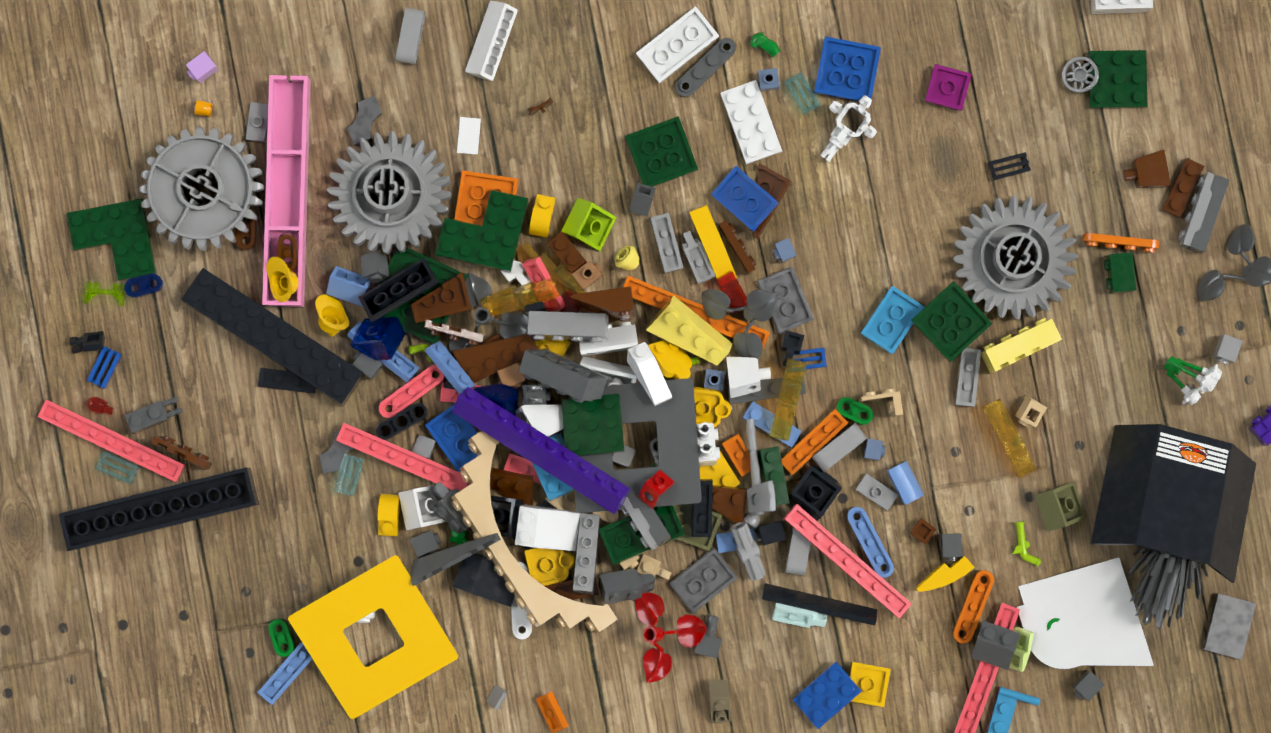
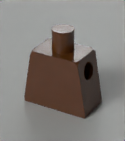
(1149, 171)

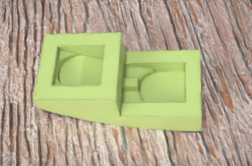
(1022, 649)

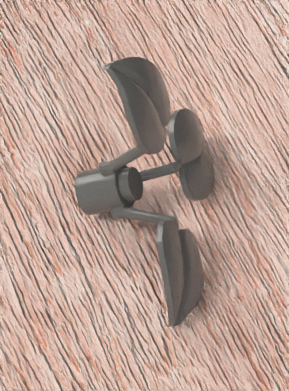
(1255, 273)
(759, 307)
(512, 323)

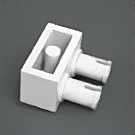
(706, 438)

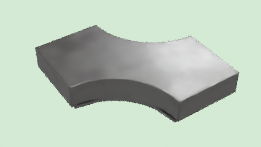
(368, 112)
(333, 458)

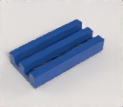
(822, 357)
(98, 363)

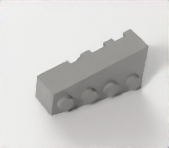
(567, 326)

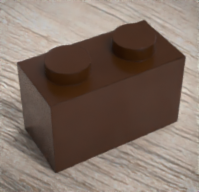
(566, 252)

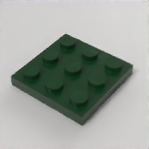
(1120, 79)
(661, 152)
(951, 321)
(593, 425)

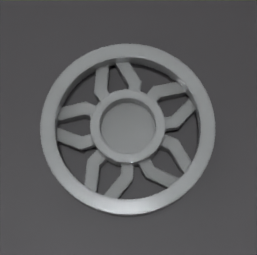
(1080, 74)

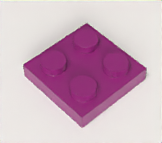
(948, 87)

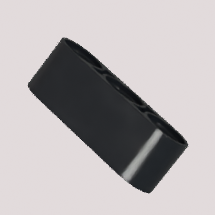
(393, 421)

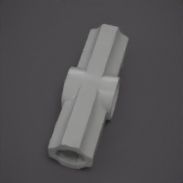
(748, 551)

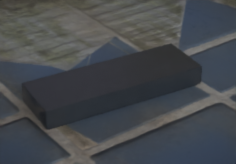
(283, 380)
(703, 511)

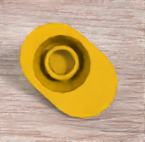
(282, 280)
(331, 314)

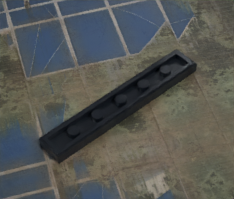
(819, 604)

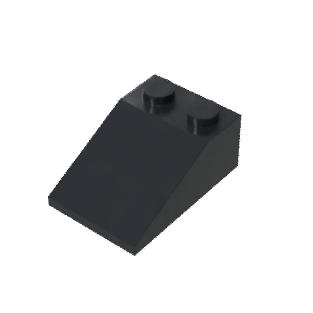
(480, 578)

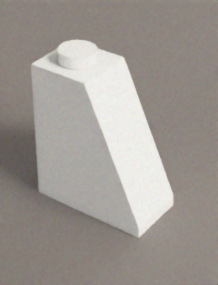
(544, 418)

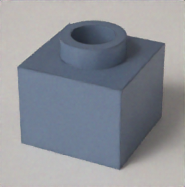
(765, 85)
(784, 250)
(716, 386)
(874, 449)

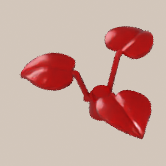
(690, 629)

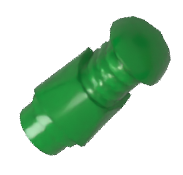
(766, 44)

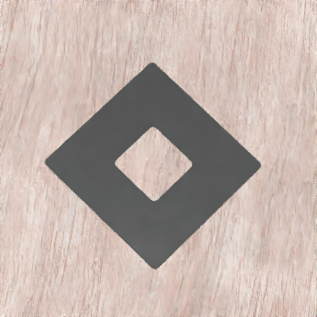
(675, 446)

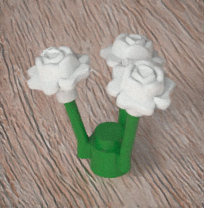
(1207, 382)

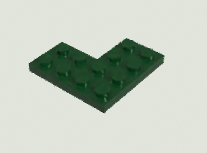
(123, 227)
(492, 243)
(625, 543)

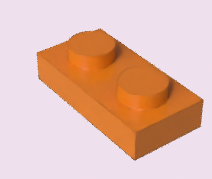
(738, 454)
(552, 712)

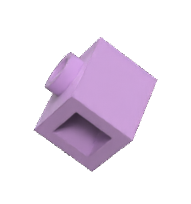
(201, 67)

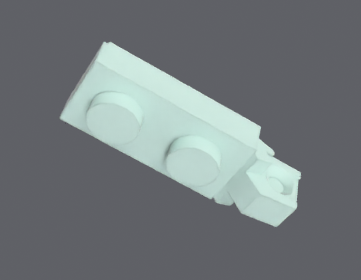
(798, 616)

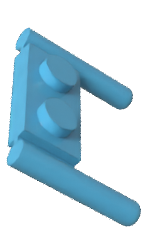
(1005, 707)

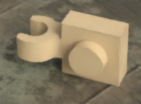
(651, 565)

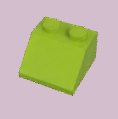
(589, 224)

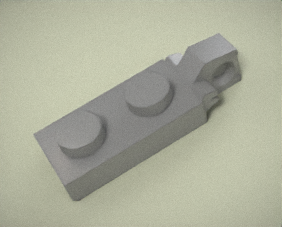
(697, 258)

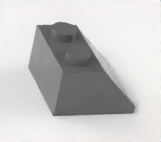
(995, 645)

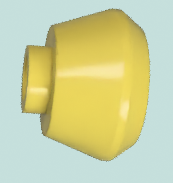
(627, 258)

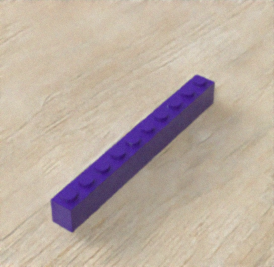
(541, 450)

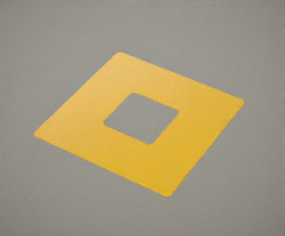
(384, 587)

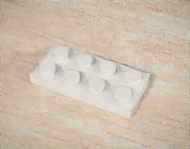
(677, 45)
(751, 122)

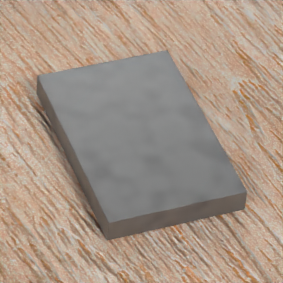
(792, 305)
(703, 580)
(1229, 626)

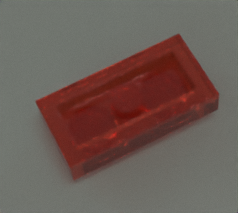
(732, 288)

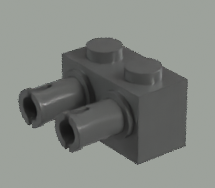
(710, 643)

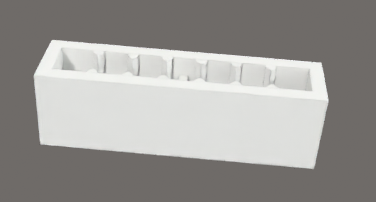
(491, 40)

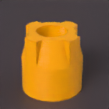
(203, 108)

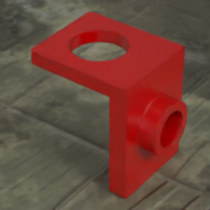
(656, 487)

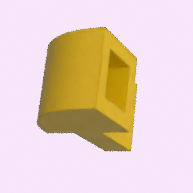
(542, 216)
(388, 514)

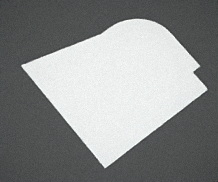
(1094, 616)

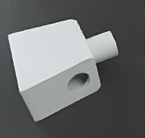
(745, 375)

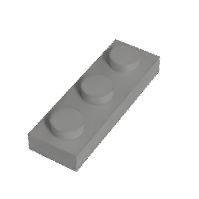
(666, 243)
(968, 377)

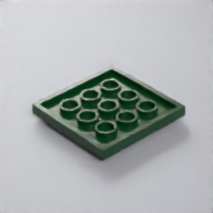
(405, 314)

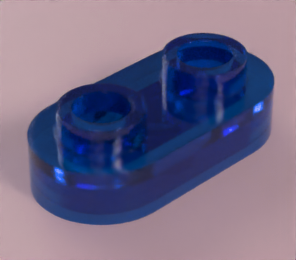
(144, 285)

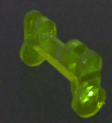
(92, 292)

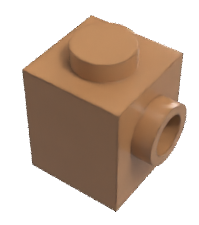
(587, 274)
(511, 376)

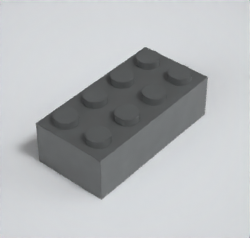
(562, 375)

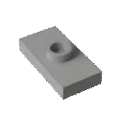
(257, 122)
(876, 492)

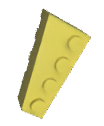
(689, 331)
(1020, 346)

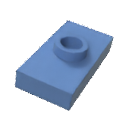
(727, 543)

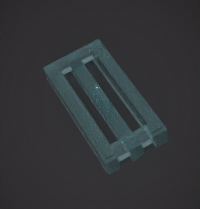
(795, 79)
(132, 473)
(348, 474)

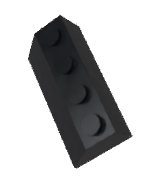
(398, 290)

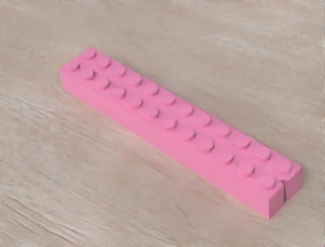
(287, 176)

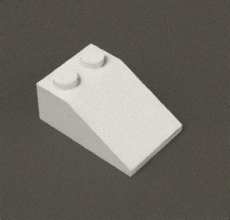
(547, 528)

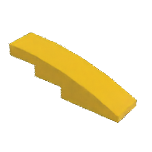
(711, 241)

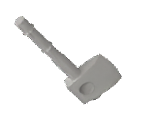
(761, 495)

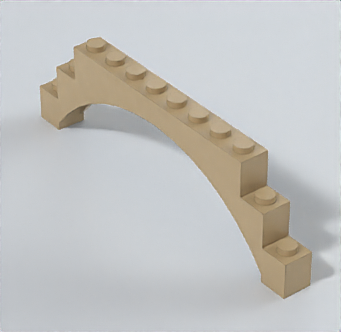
(536, 599)

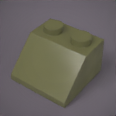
(1060, 506)

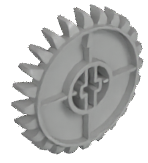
(179, 166)
(405, 215)
(992, 280)

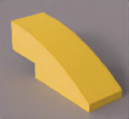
(945, 575)

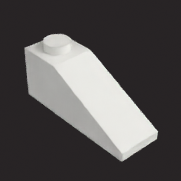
(648, 373)

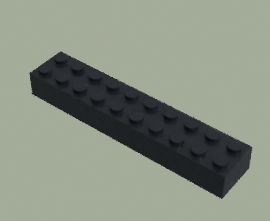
(272, 337)
(159, 509)

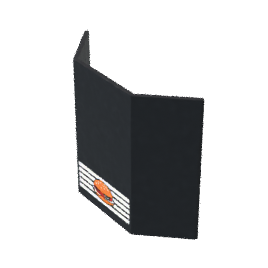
(1175, 495)

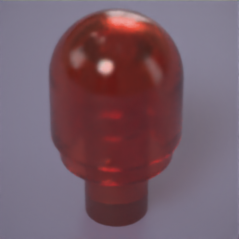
(99, 406)

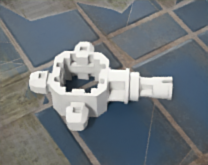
(841, 134)

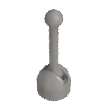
(752, 520)

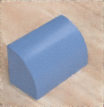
(347, 285)
(905, 482)

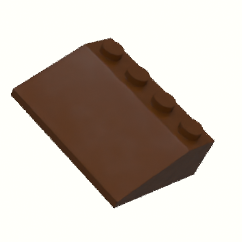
(614, 302)

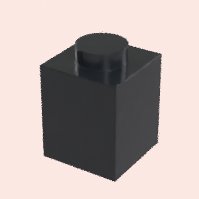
(770, 533)

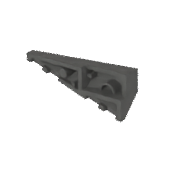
(437, 561)

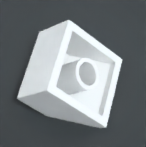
(419, 508)

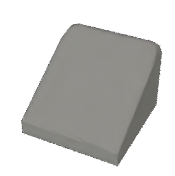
(424, 446)
(624, 458)
(497, 696)

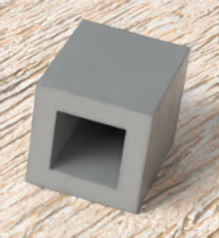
(1227, 349)

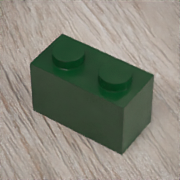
(1120, 273)

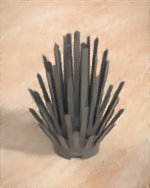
(1162, 583)

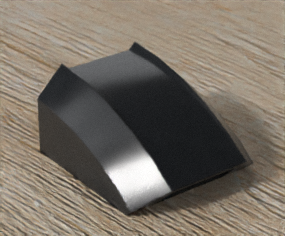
(815, 492)
(506, 514)

